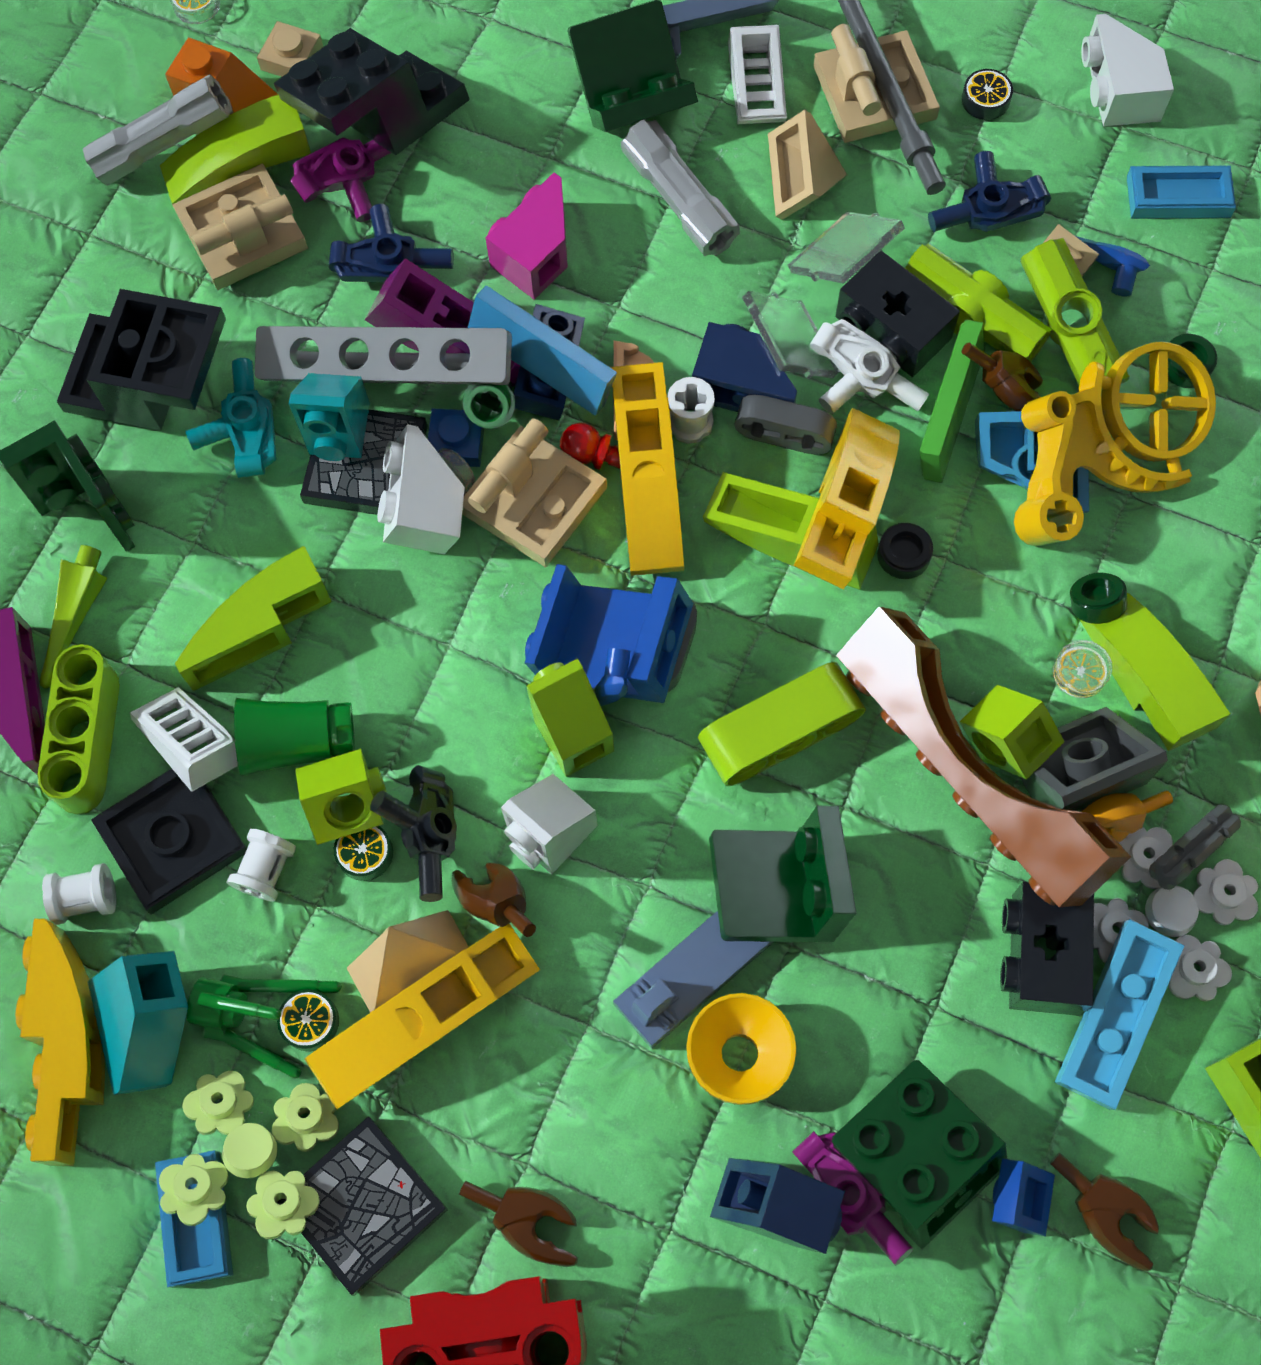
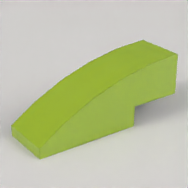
(253, 136)
(772, 520)
(253, 620)
(1159, 675)

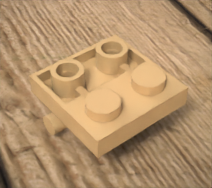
(852, 88)
(240, 226)
(533, 494)

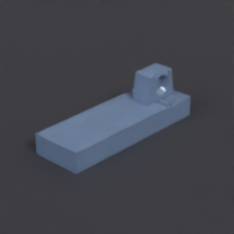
(701, 13)
(684, 980)

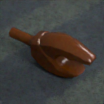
(1008, 375)
(497, 902)
(1102, 1207)
(518, 1216)

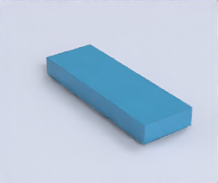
(545, 351)

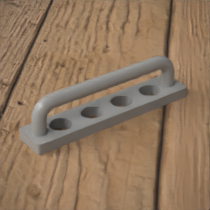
(485, 364)

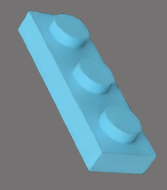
(1120, 1014)

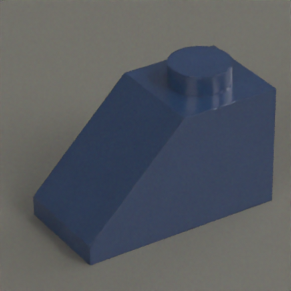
(738, 366)
(779, 1204)

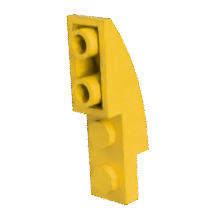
(647, 469)
(849, 498)
(421, 1014)
(62, 1019)

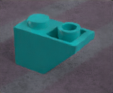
(331, 415)
(140, 1019)

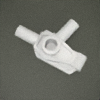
(865, 367)

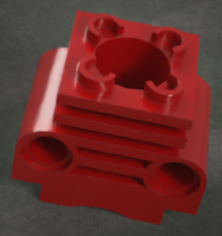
(486, 1327)

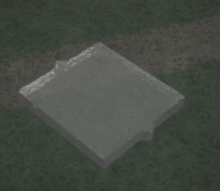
(846, 247)
(788, 334)

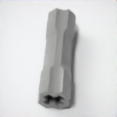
(157, 130)
(700, 213)

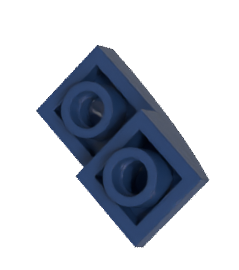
(531, 392)

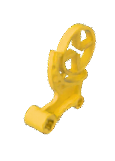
(1076, 434)

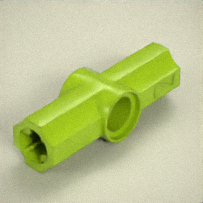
(1062, 288)
(980, 299)

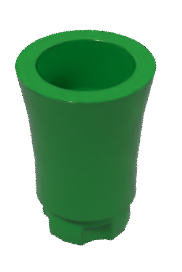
(290, 733)

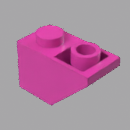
(531, 240)

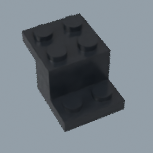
(371, 90)
(142, 359)

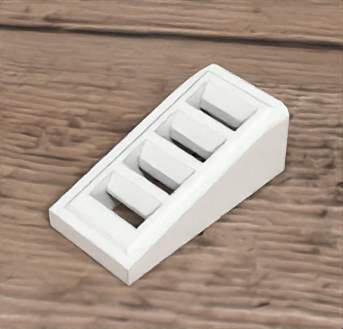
(757, 40)
(193, 768)

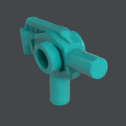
(246, 420)

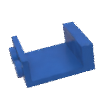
(590, 619)

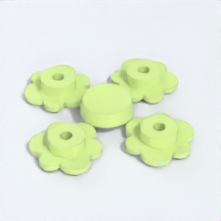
(248, 1154)

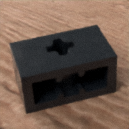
(898, 312)
(1054, 984)

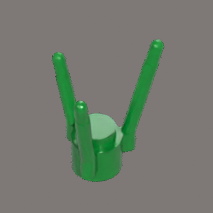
(223, 1006)

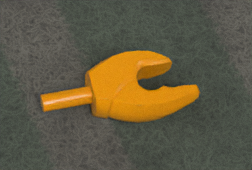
(1125, 811)

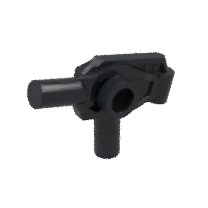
(425, 824)

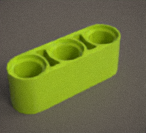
(66, 708)
(781, 723)

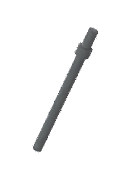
(915, 142)

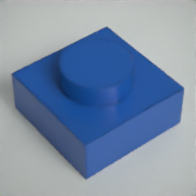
(456, 432)
(1023, 1197)

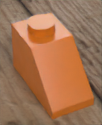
(235, 78)

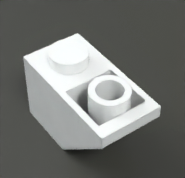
(1127, 73)
(423, 495)
(547, 823)

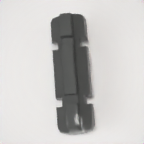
(1195, 846)

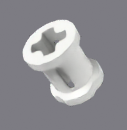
(687, 395)
(261, 865)
(79, 894)

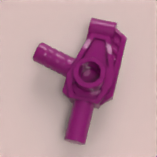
(339, 167)
(861, 1204)

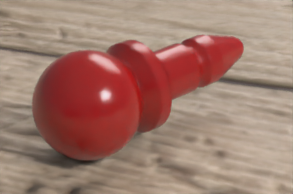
(587, 446)

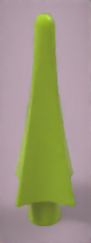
(76, 592)

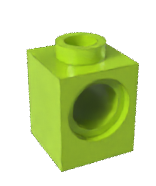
(1012, 731)
(336, 815)

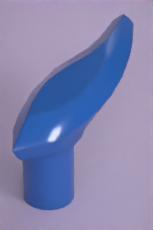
(1123, 261)
(614, 682)

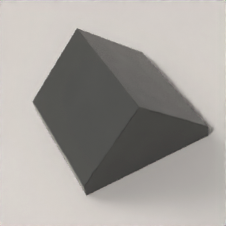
(1096, 760)

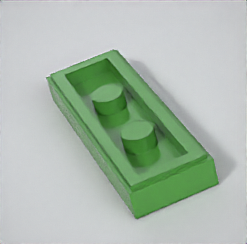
(951, 404)

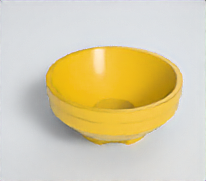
(741, 1017)

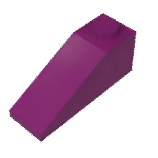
(422, 301)
(20, 694)

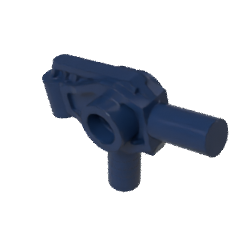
(992, 202)
(379, 256)

